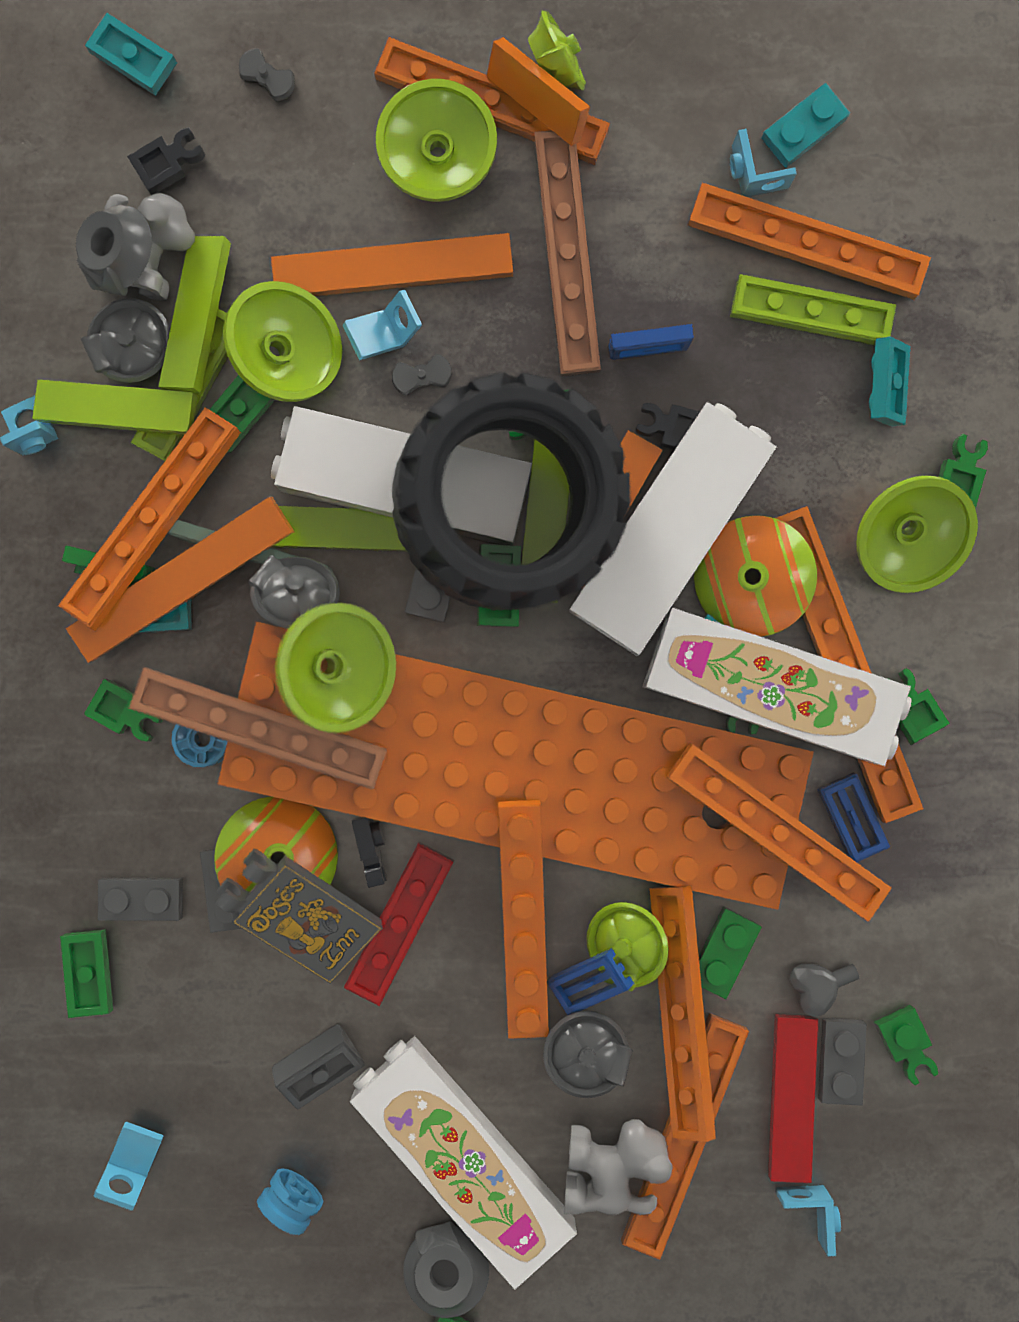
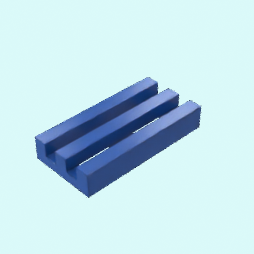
(650, 342)
(839, 787)
(611, 971)

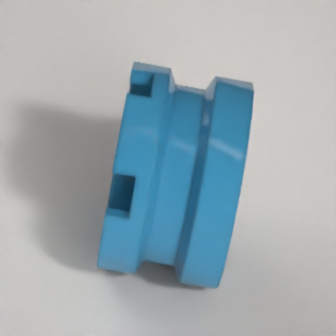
(185, 745)
(290, 1201)

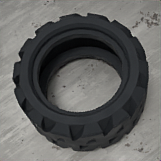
(577, 439)

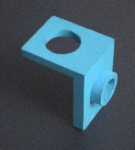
(743, 169)
(383, 329)
(30, 437)
(129, 1162)
(827, 1214)

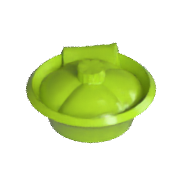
(556, 52)
(635, 939)

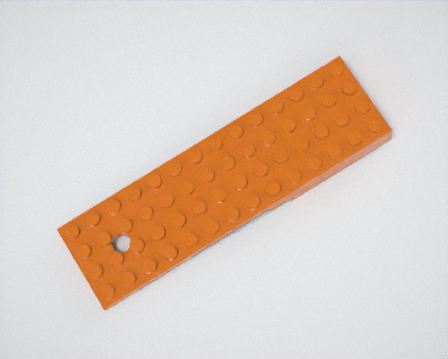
(596, 767)

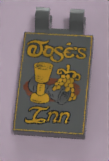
(299, 915)

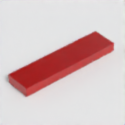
(400, 924)
(793, 1098)

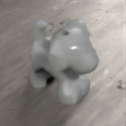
(168, 231)
(638, 1154)

